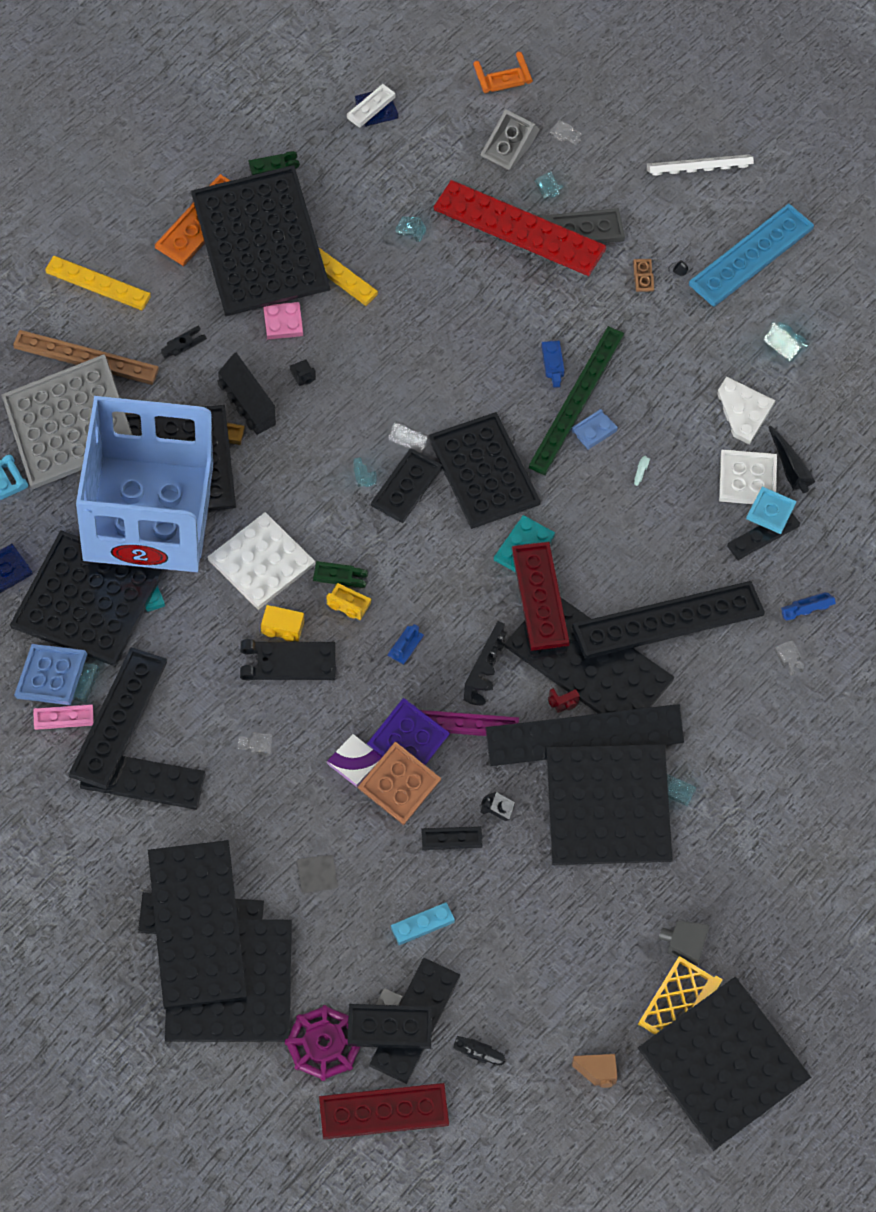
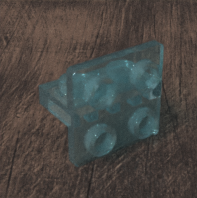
(785, 341)

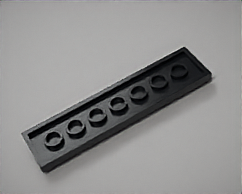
(118, 718)

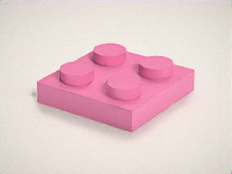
(283, 320)

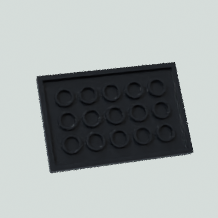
(484, 470)

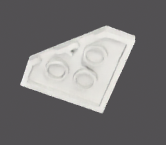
(744, 408)

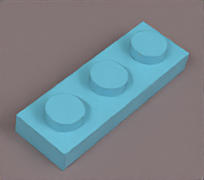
(422, 923)

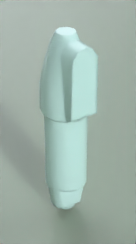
(643, 465)

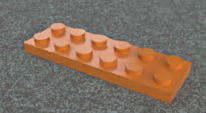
(185, 234)

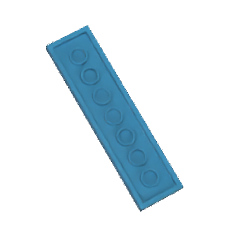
(751, 255)

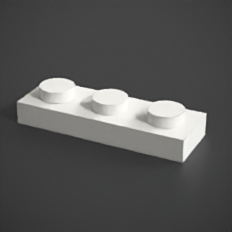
(371, 105)

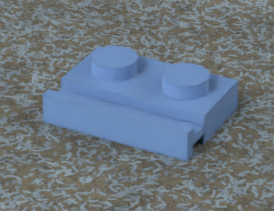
(594, 429)

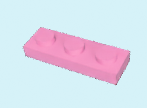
(63, 717)

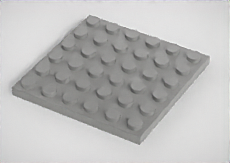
(54, 418)

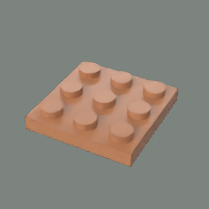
(399, 783)

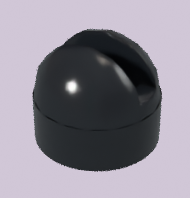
(680, 268)

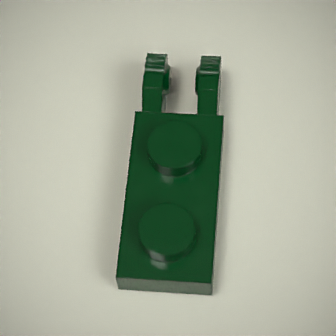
(273, 162)
(339, 573)

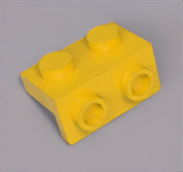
(348, 601)

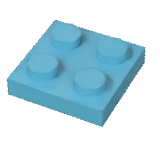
(771, 510)

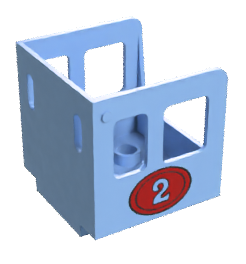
(144, 494)

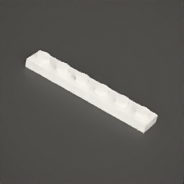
(708, 164)

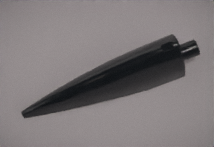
(794, 467)

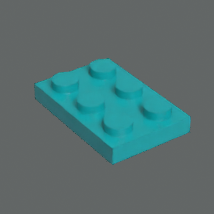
(524, 533)

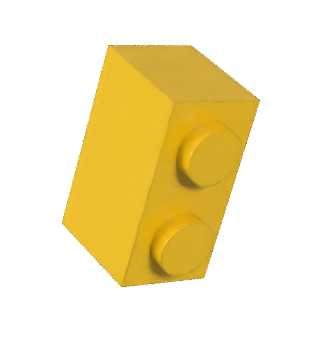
(282, 623)

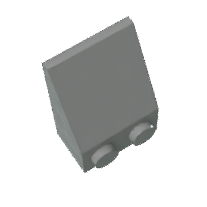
(509, 140)

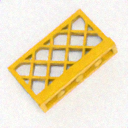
(711, 986)

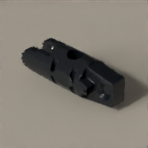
(175, 346)
(479, 1051)

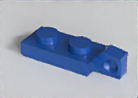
(553, 361)
(807, 605)

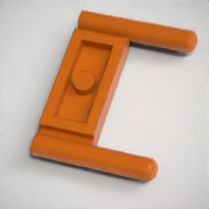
(504, 79)

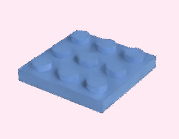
(50, 674)

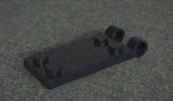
(289, 660)

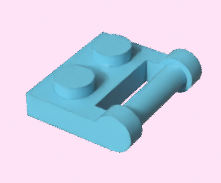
(6, 487)

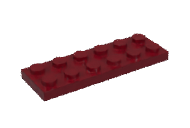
(540, 596)
(383, 1111)

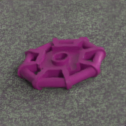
(317, 1053)

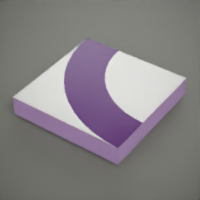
(354, 760)

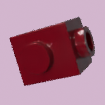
(566, 701)

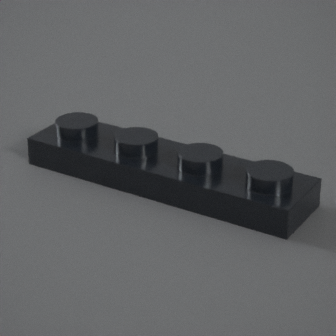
(758, 538)

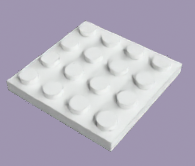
(261, 560)

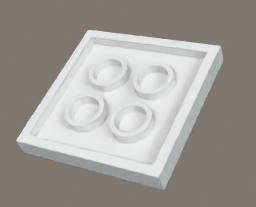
(745, 474)

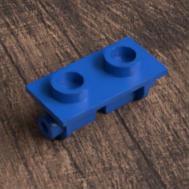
(406, 644)

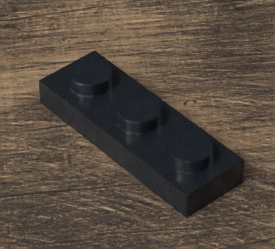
(451, 838)

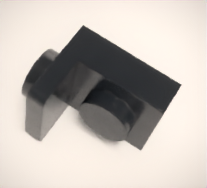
(303, 372)

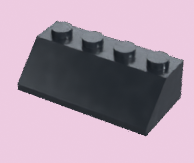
(247, 395)

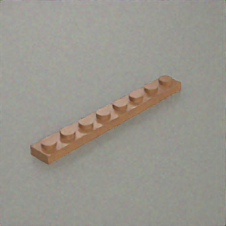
(78, 354)

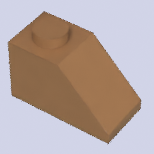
(597, 1068)

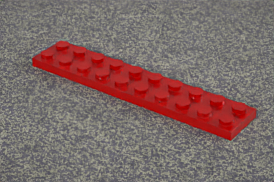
(520, 228)

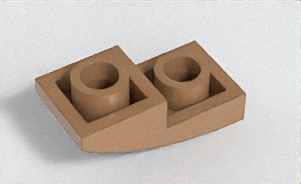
(643, 275)

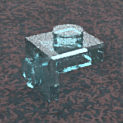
(548, 185)

